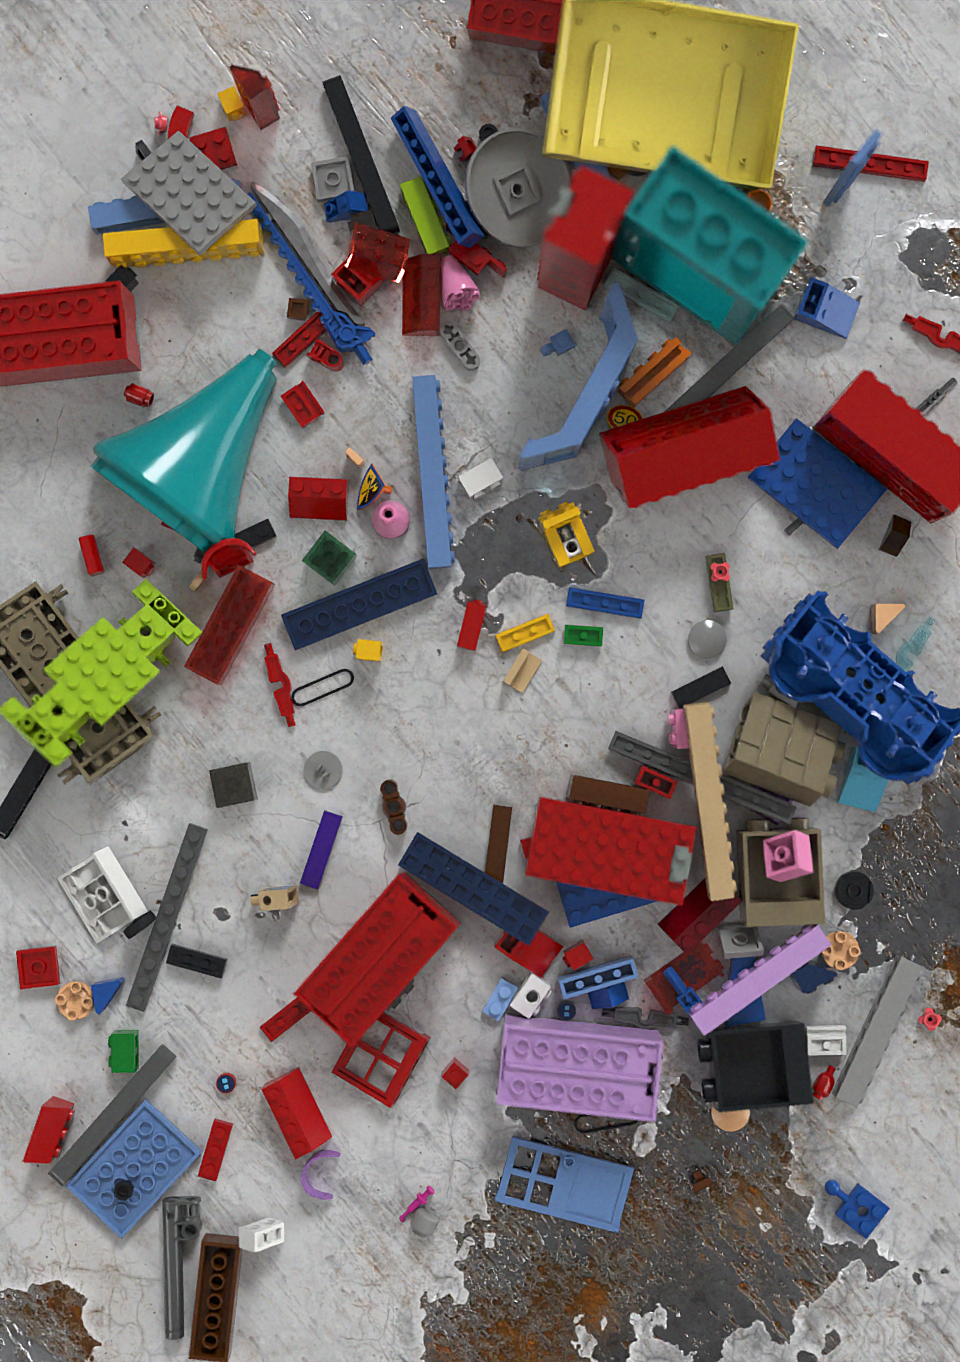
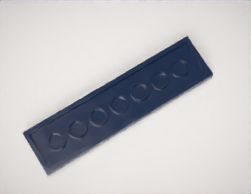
(359, 604)

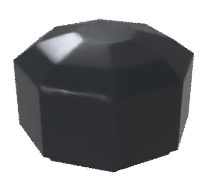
(123, 1190)

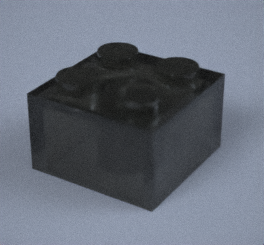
(233, 785)

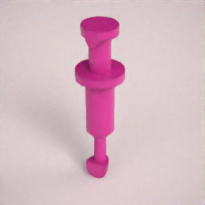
(421, 1198)

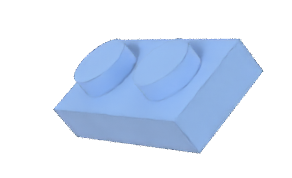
(500, 999)

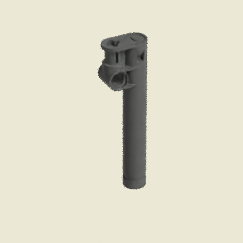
(177, 1215)

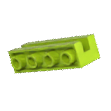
(424, 216)

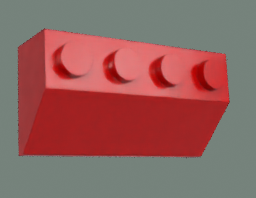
(296, 1112)

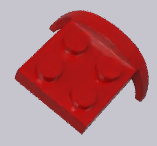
(226, 555)

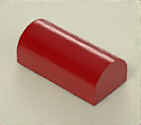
(91, 555)

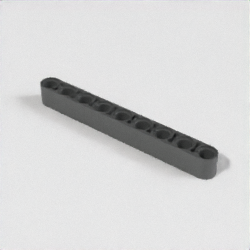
(736, 358)
(112, 1115)

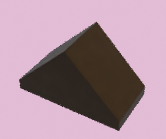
(896, 535)

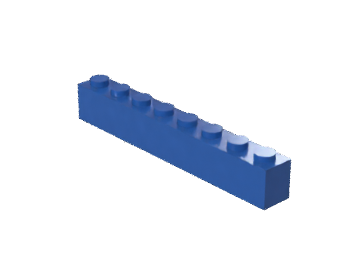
(437, 177)

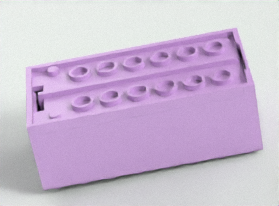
(580, 1067)

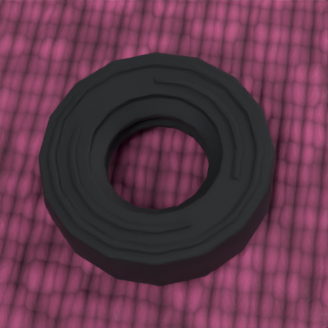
(140, 924)

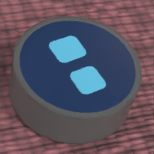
(566, 1010)

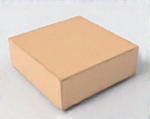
(355, 458)

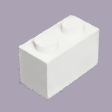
(480, 479)

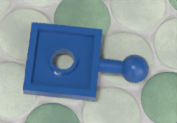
(851, 1203)

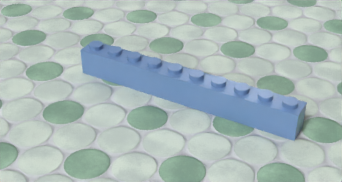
(431, 471)

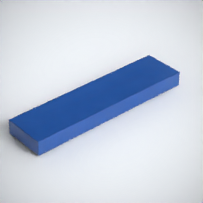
(605, 603)

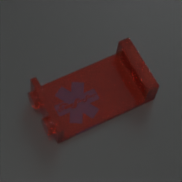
(693, 969)

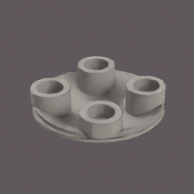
(707, 639)

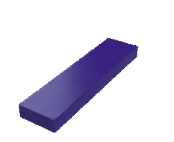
(321, 849)

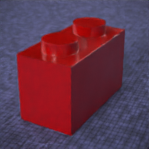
(655, 782)

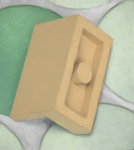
(522, 670)

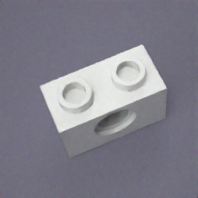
(522, 1003)

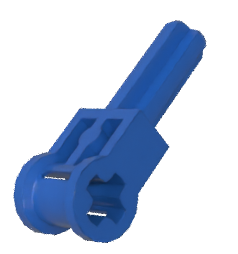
(686, 995)

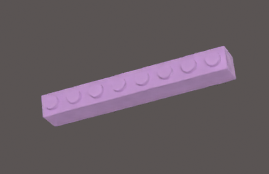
(759, 978)

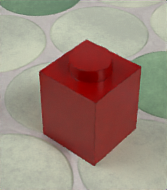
(139, 563)
(577, 955)
(455, 1073)

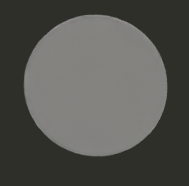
(323, 770)

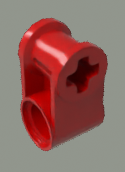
(322, 354)

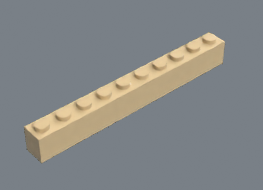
(709, 801)

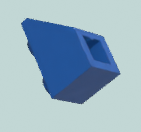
(344, 205)

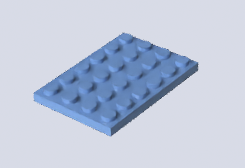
(142, 1150)

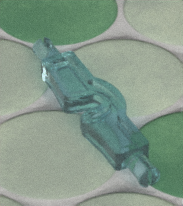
(914, 645)

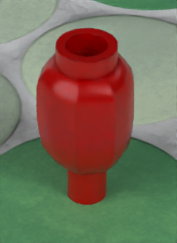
(824, 1083)

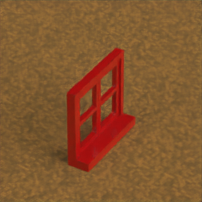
(404, 1069)

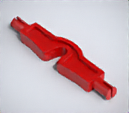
(932, 331)
(281, 695)

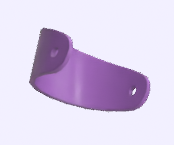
(304, 1180)

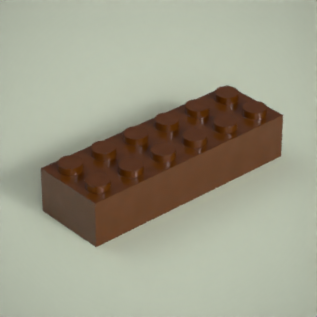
(216, 1298)

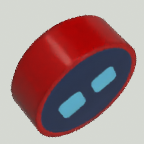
(226, 1082)

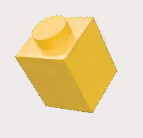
(232, 104)

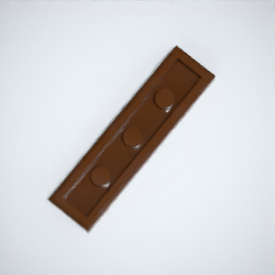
(498, 841)

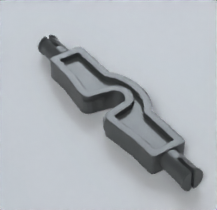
(634, 1016)

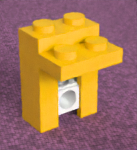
(554, 520)

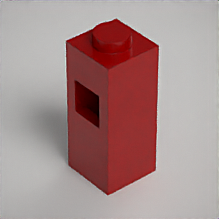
(471, 625)

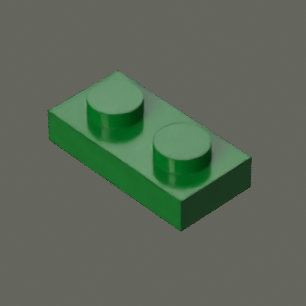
(583, 635)

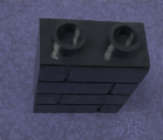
(756, 1066)

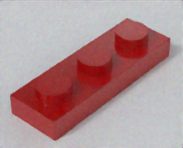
(215, 1149)

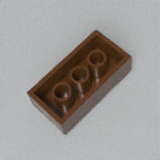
(609, 794)

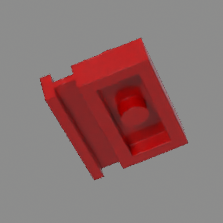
(302, 404)

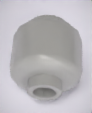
(424, 1221)

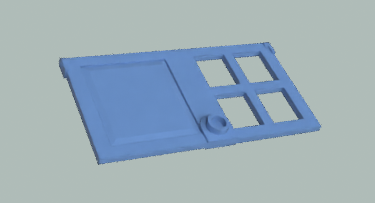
(584, 1187)

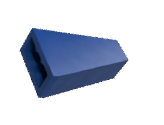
(752, 1012)

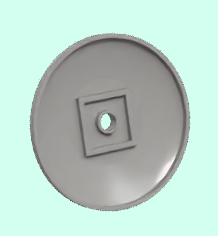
(510, 160)

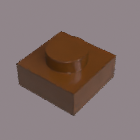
(297, 309)

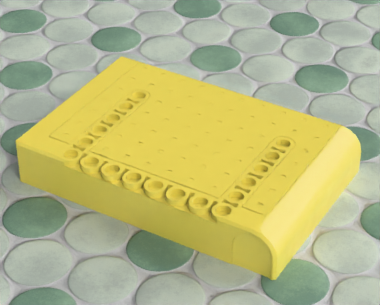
(668, 75)

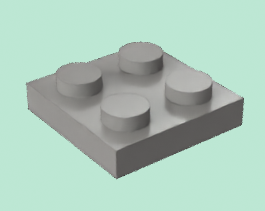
(332, 178)
(739, 941)

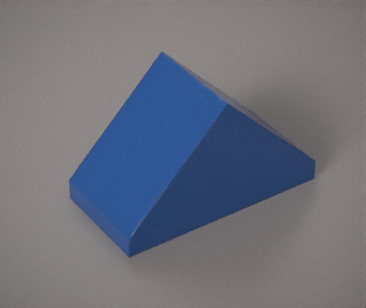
(104, 992)
(608, 996)

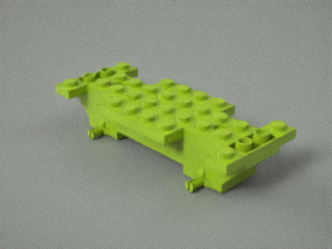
(100, 673)

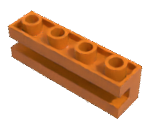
(654, 372)

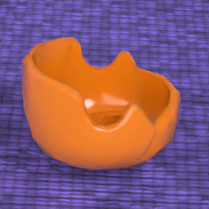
(761, 198)

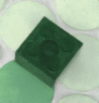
(329, 558)

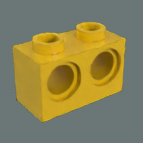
(368, 650)

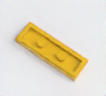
(525, 633)

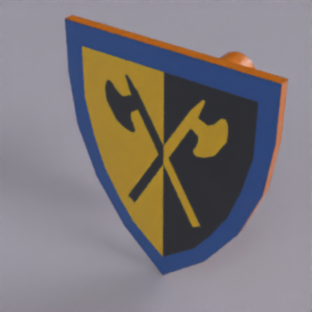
(371, 488)

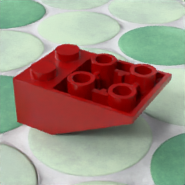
(356, 284)
(534, 957)

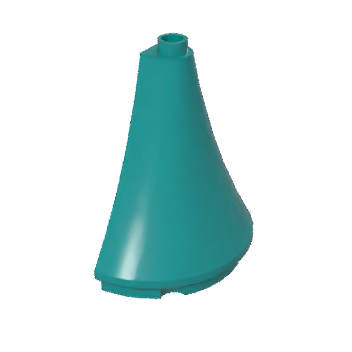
(194, 456)

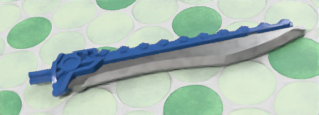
(338, 326)

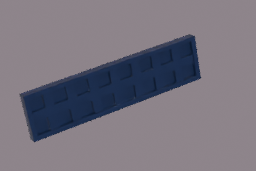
(473, 888)

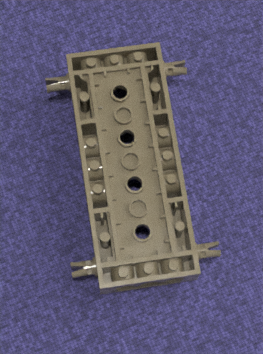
(24, 666)

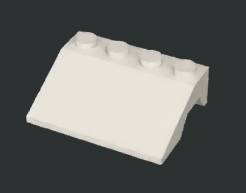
(102, 894)

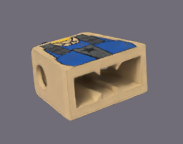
(276, 898)

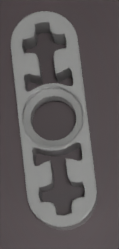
(455, 331)

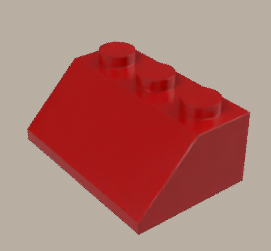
(318, 498)
(49, 1131)

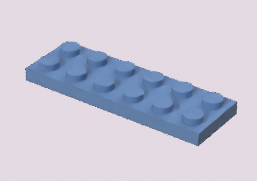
(853, 168)

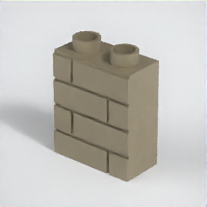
(785, 750)
(774, 902)

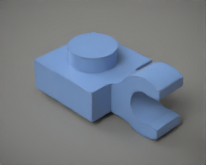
(560, 343)

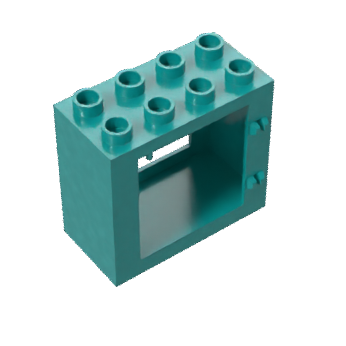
(705, 245)

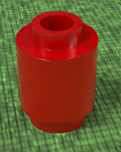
(139, 395)

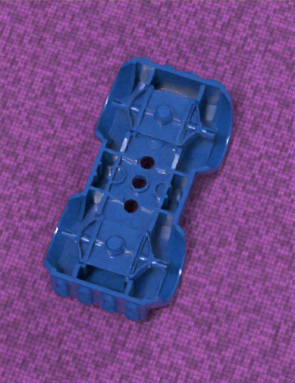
(810, 665)

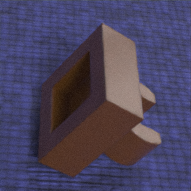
(701, 1182)

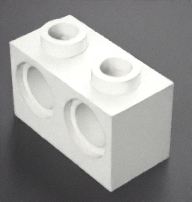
(261, 1235)

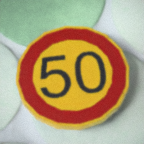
(622, 415)

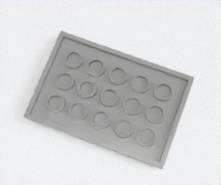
(189, 192)

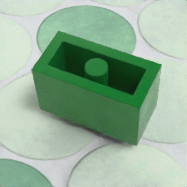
(124, 1051)

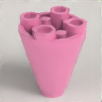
(457, 286)
(393, 526)

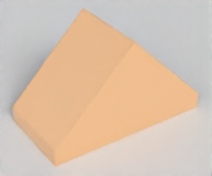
(882, 615)

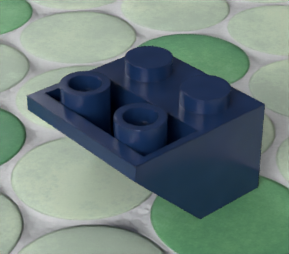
(812, 975)

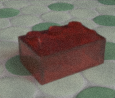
(377, 252)

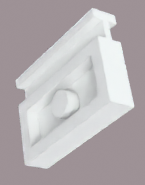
(826, 1040)

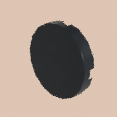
(854, 890)

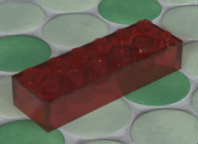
(229, 625)

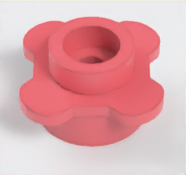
(160, 123)
(725, 572)
(931, 1025)

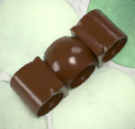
(394, 816)

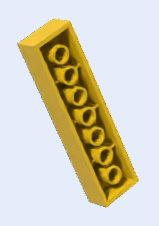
(165, 246)

